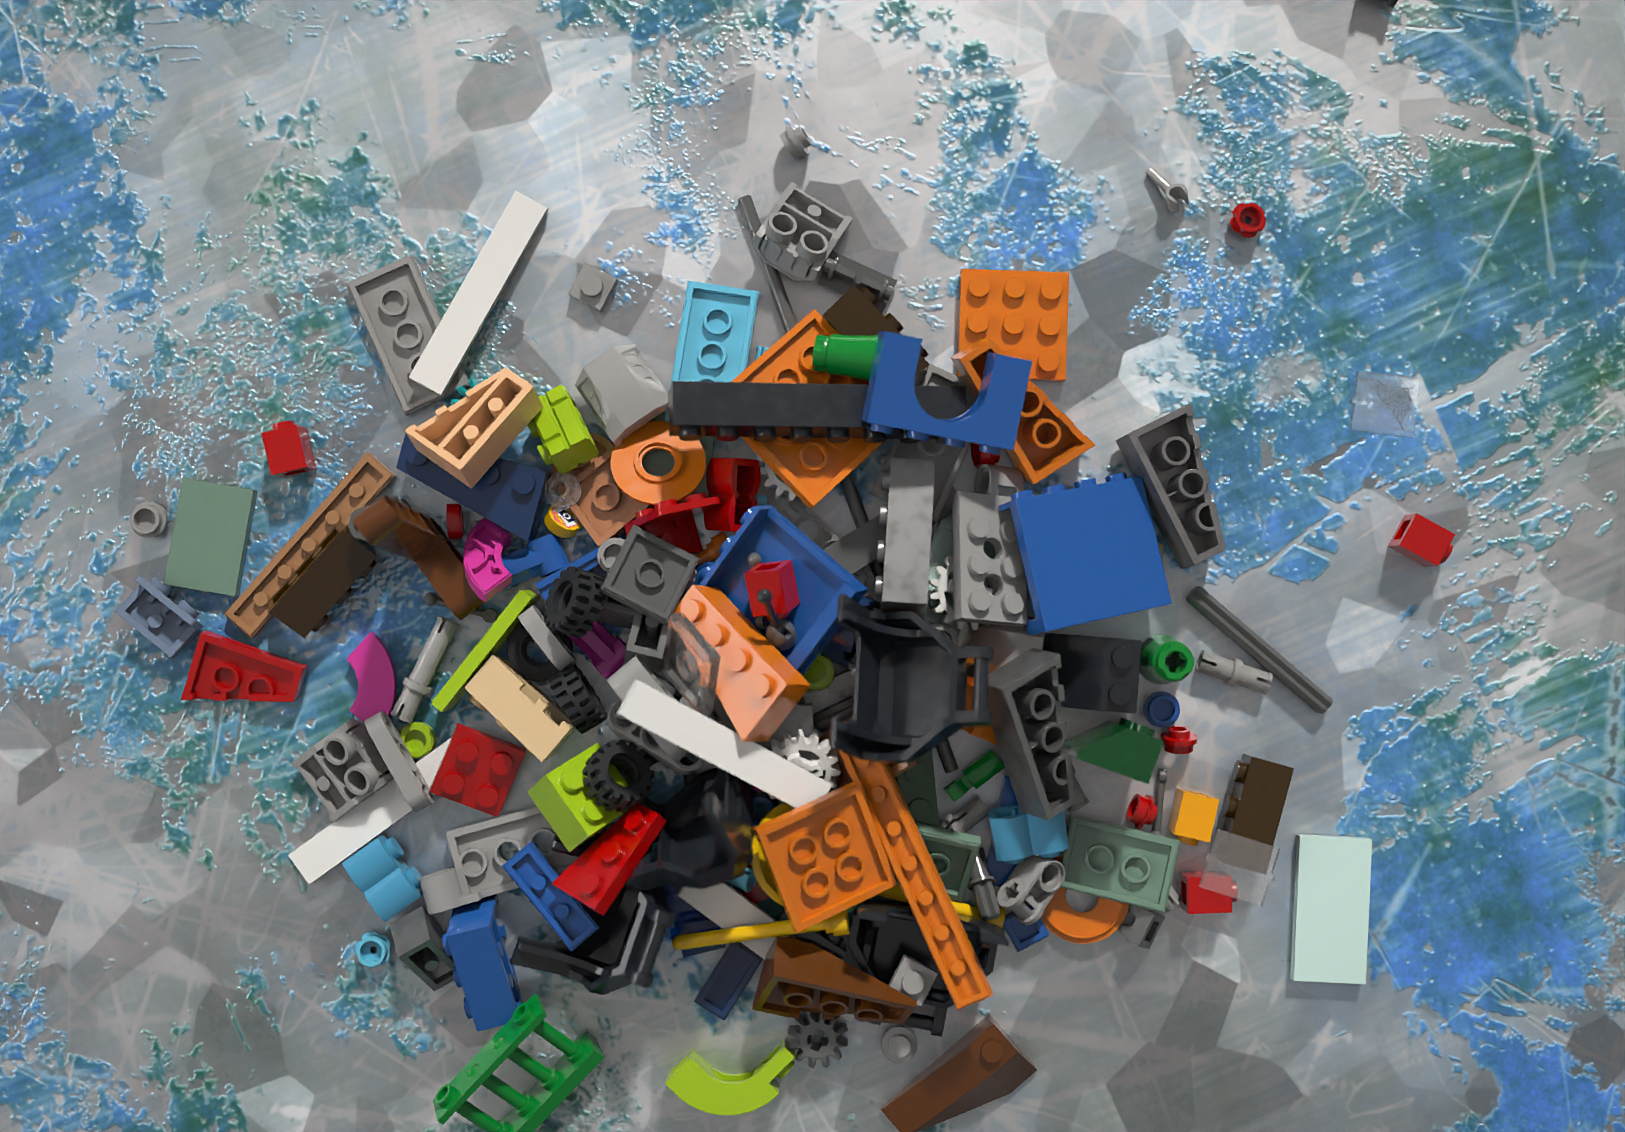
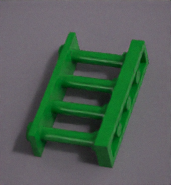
(544, 1097)

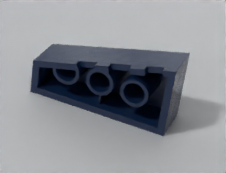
(506, 494)

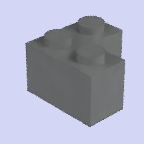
(646, 636)

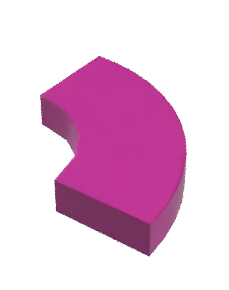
(484, 559)
(375, 678)

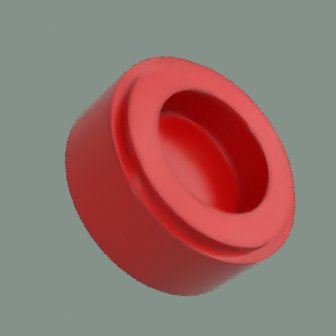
(455, 521)

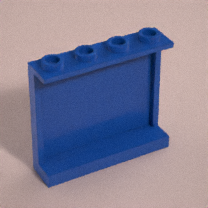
(1088, 551)
(816, 575)

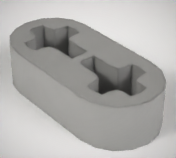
(546, 638)

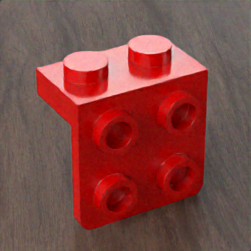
(675, 520)

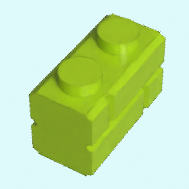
(562, 431)

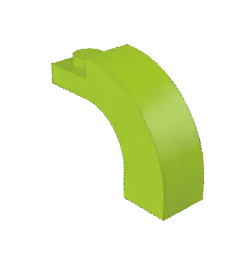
(728, 1093)

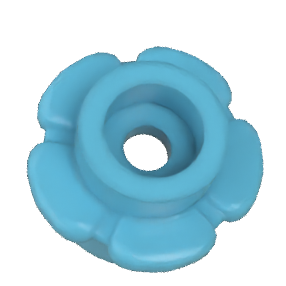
(364, 952)

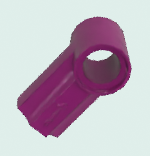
(603, 649)

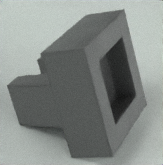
(1144, 928)

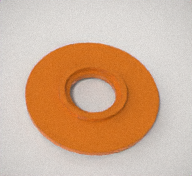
(650, 489)
(1083, 926)

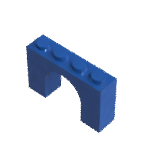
(988, 422)

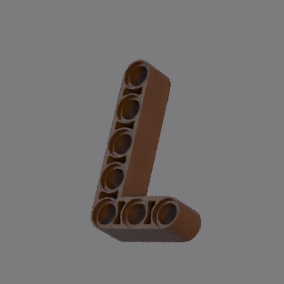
(420, 539)

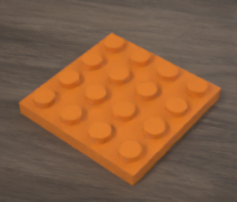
(813, 466)

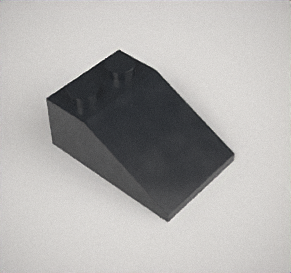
(1097, 671)

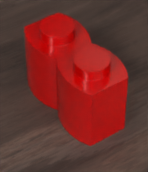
(736, 484)

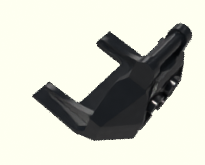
(907, 686)
(704, 834)
(888, 929)
(617, 952)

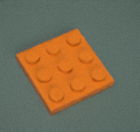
(1020, 313)
(825, 856)

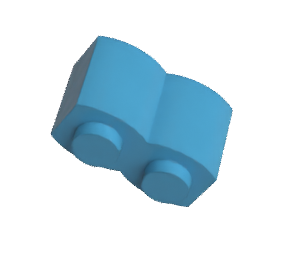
(1022, 835)
(384, 877)

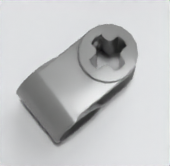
(1033, 885)

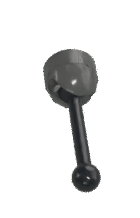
(777, 627)

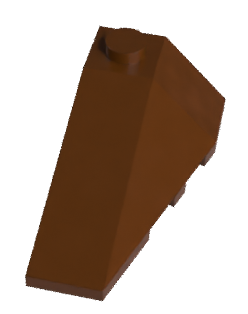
(809, 979)
(966, 1076)

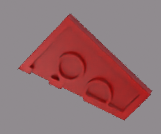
(236, 670)
(609, 861)

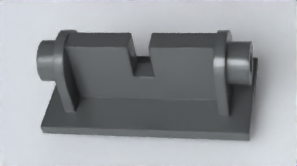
(842, 273)

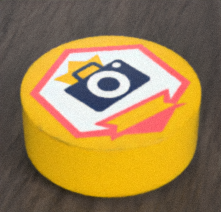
(562, 522)

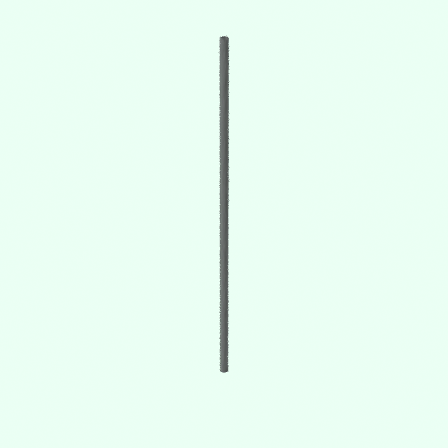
(848, 484)

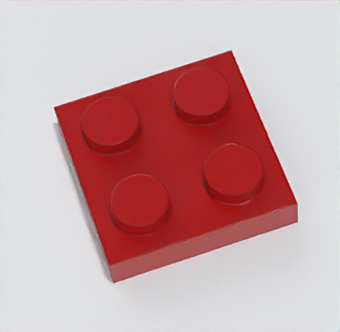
(477, 770)

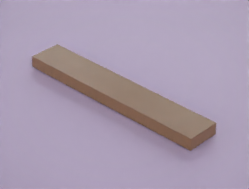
(357, 490)

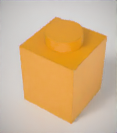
(1192, 816)

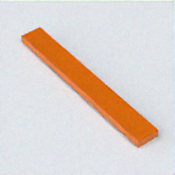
(920, 882)

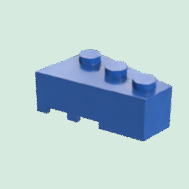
(482, 964)

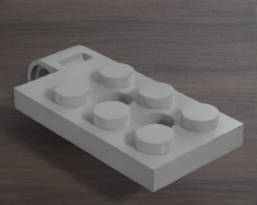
(974, 522)
(478, 860)

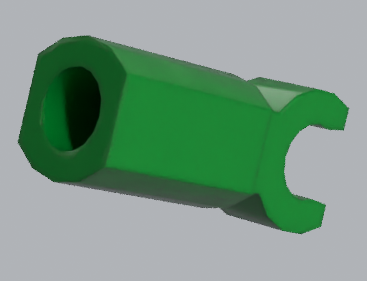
(975, 774)

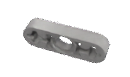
(399, 761)

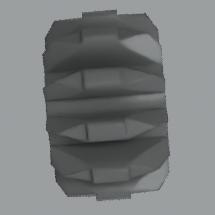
(827, 1044)

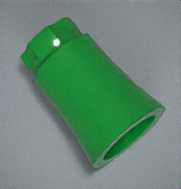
(844, 355)
(1153, 656)

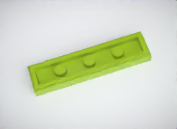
(488, 645)

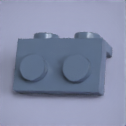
(159, 618)

